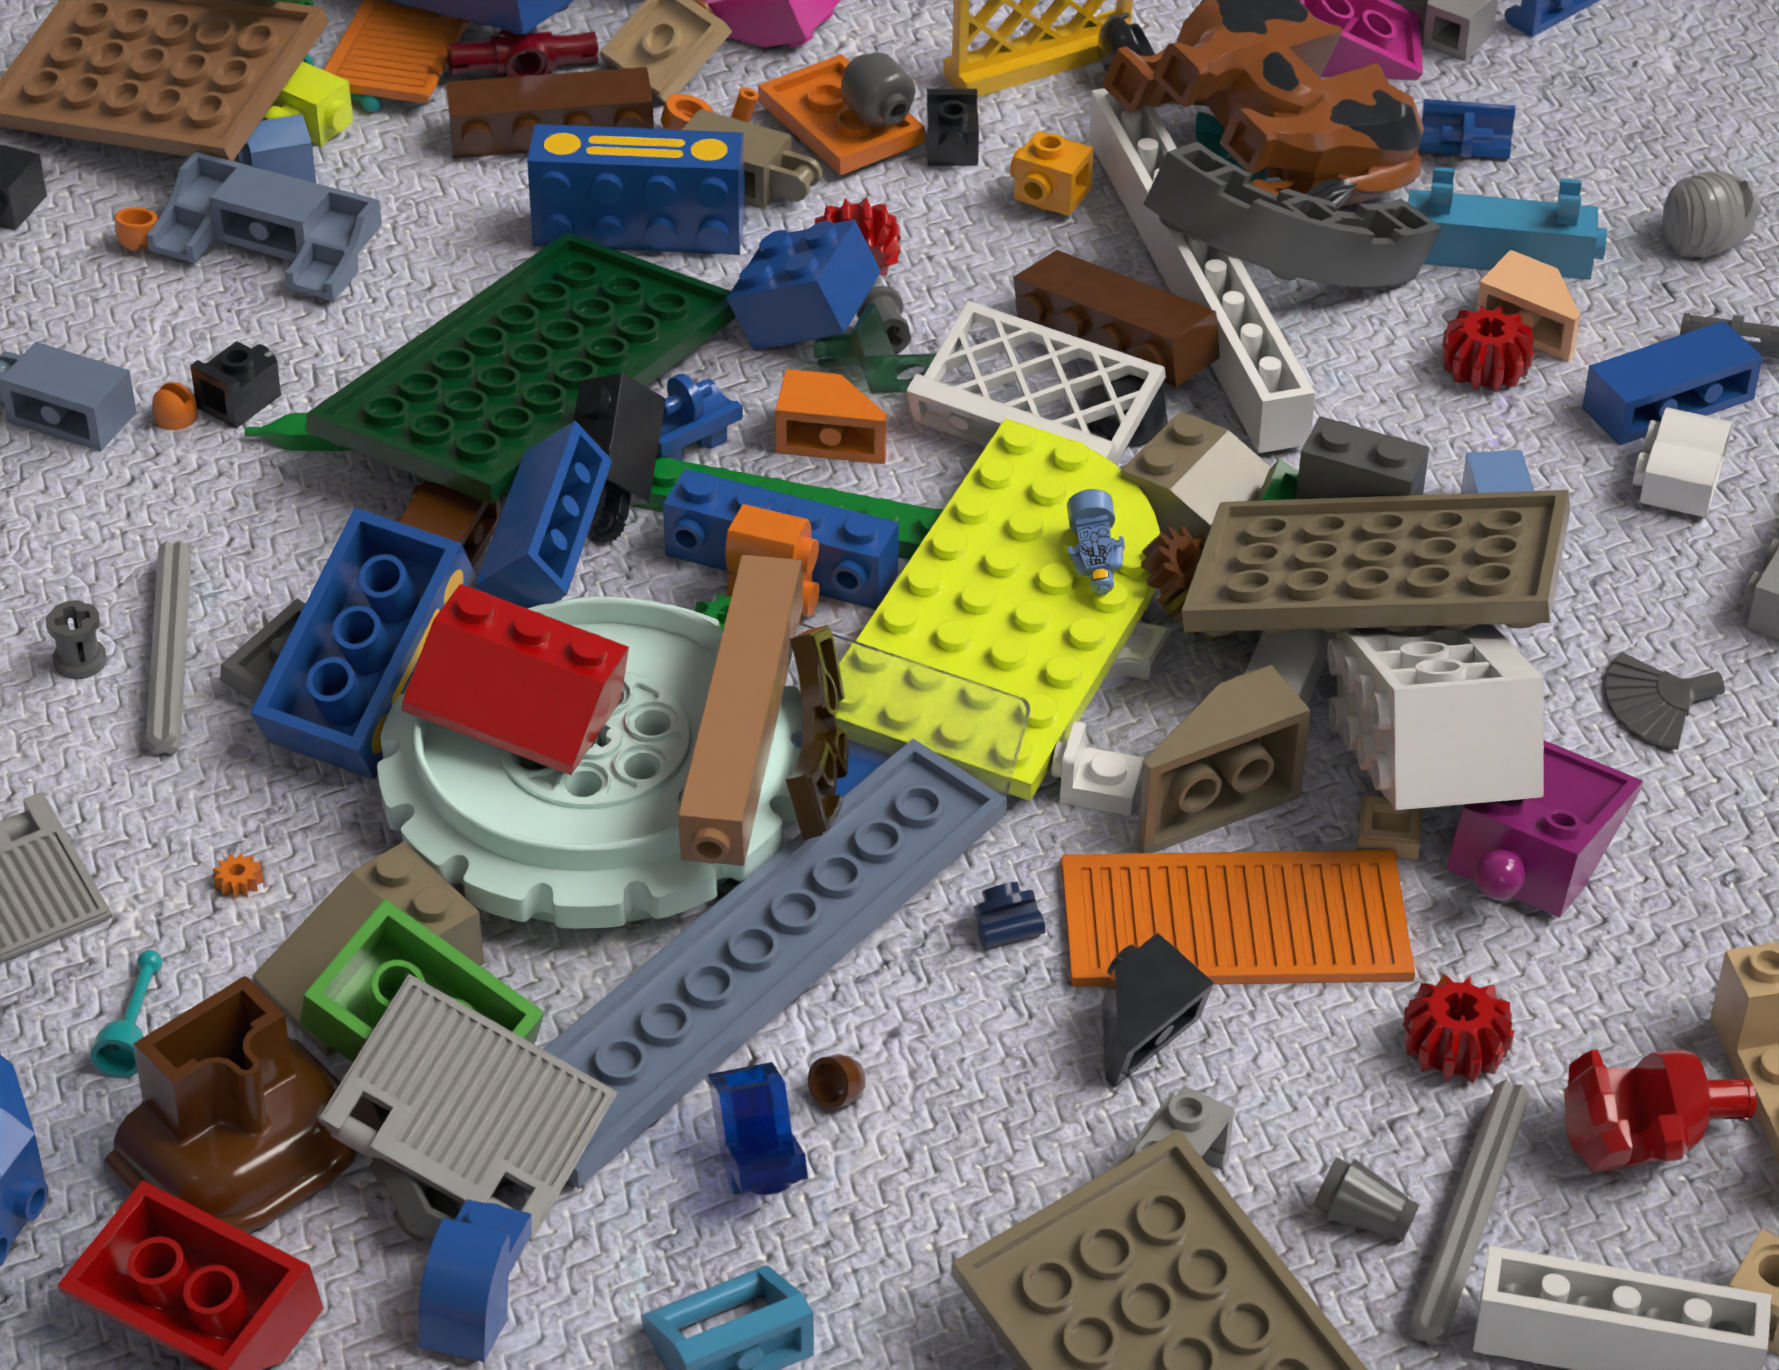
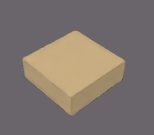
(1389, 829)

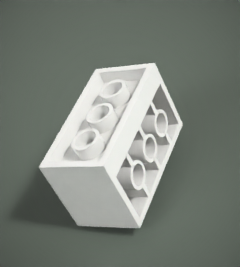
(1439, 714)

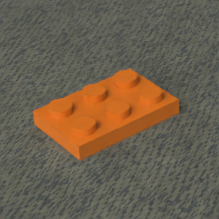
(814, 111)

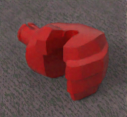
(1648, 1110)

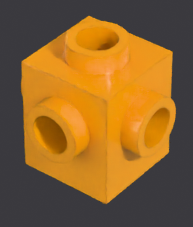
(1052, 173)

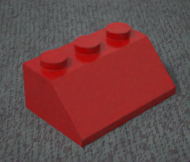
(516, 679)
(195, 1284)

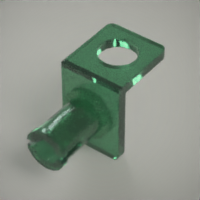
(872, 350)

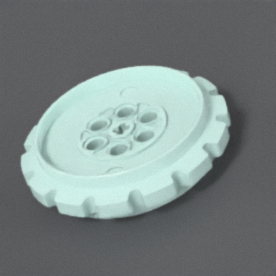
(607, 837)

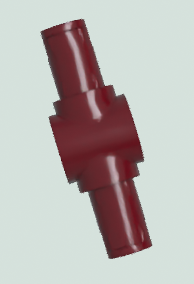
(504, 51)

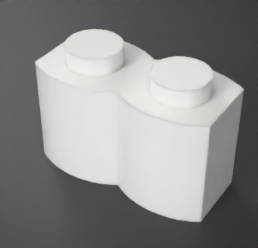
(1682, 461)

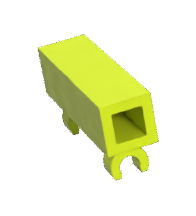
(320, 98)

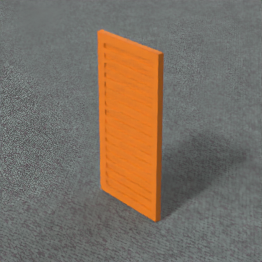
(1242, 914)

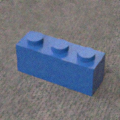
(1688, 373)

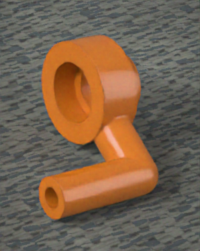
(682, 107)

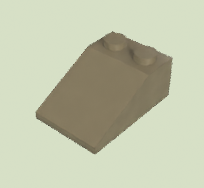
(1192, 471)
(1225, 760)
(394, 875)

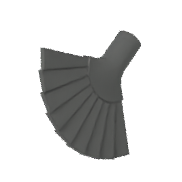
(1655, 701)

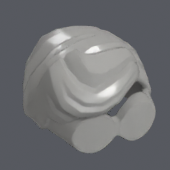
(1709, 213)

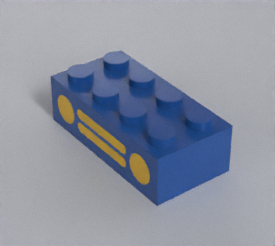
(638, 188)
(359, 641)

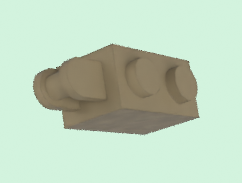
(768, 160)

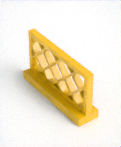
(1025, 58)

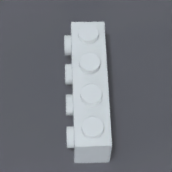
(1615, 1317)

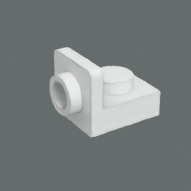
(1096, 776)

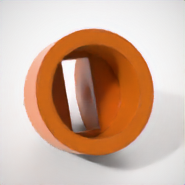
(132, 226)
(174, 406)

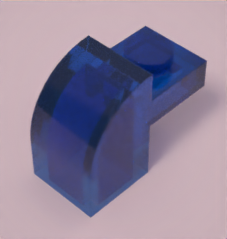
(755, 1130)

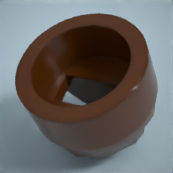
(831, 1075)

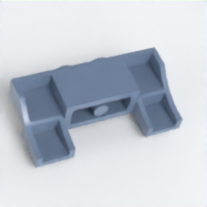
(268, 214)

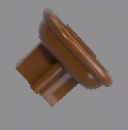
(230, 1112)

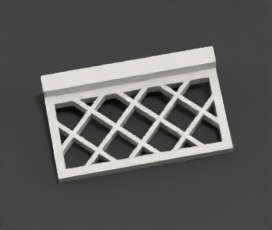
(978, 417)

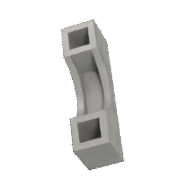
(1454, 25)

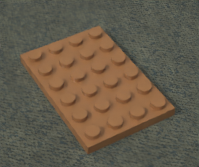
(158, 71)

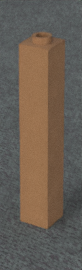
(741, 711)

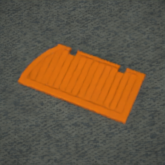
(395, 50)

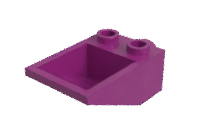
(1547, 844)

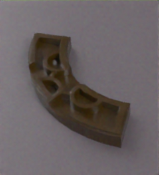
(824, 744)

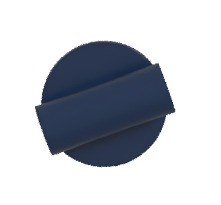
(1007, 915)

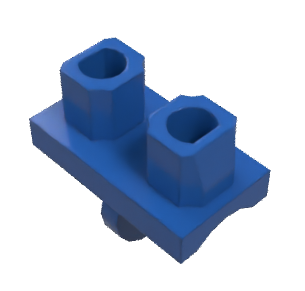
(1467, 128)
(695, 415)

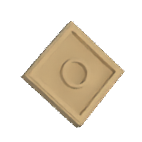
(669, 40)

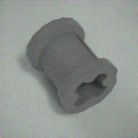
(890, 308)
(83, 638)

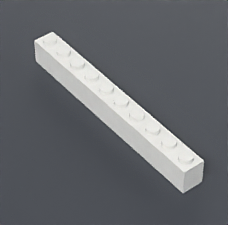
(1255, 359)

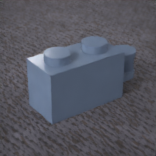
(66, 395)

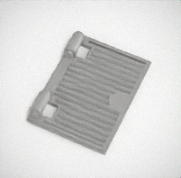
(42, 882)
(467, 1103)

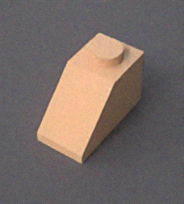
(1539, 296)

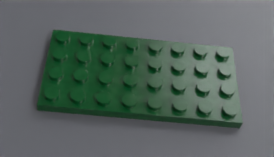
(511, 363)

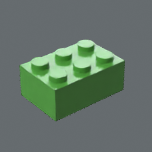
(372, 966)

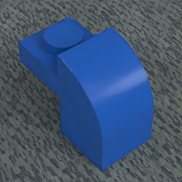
(467, 1279)

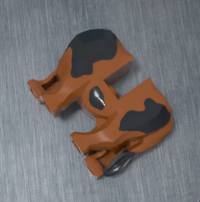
(1262, 81)

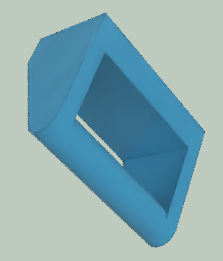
(757, 1341)

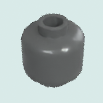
(877, 90)

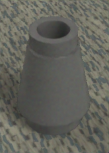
(1365, 1200)

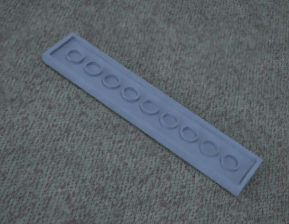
(771, 941)

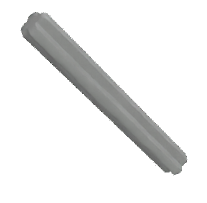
(168, 648)
(1469, 1214)

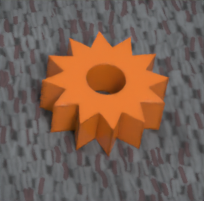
(237, 875)

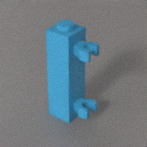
(1485, 228)

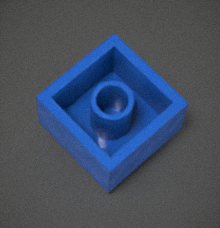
(804, 284)

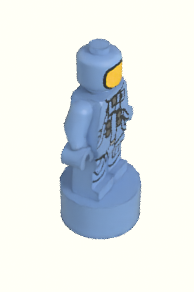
(1098, 555)

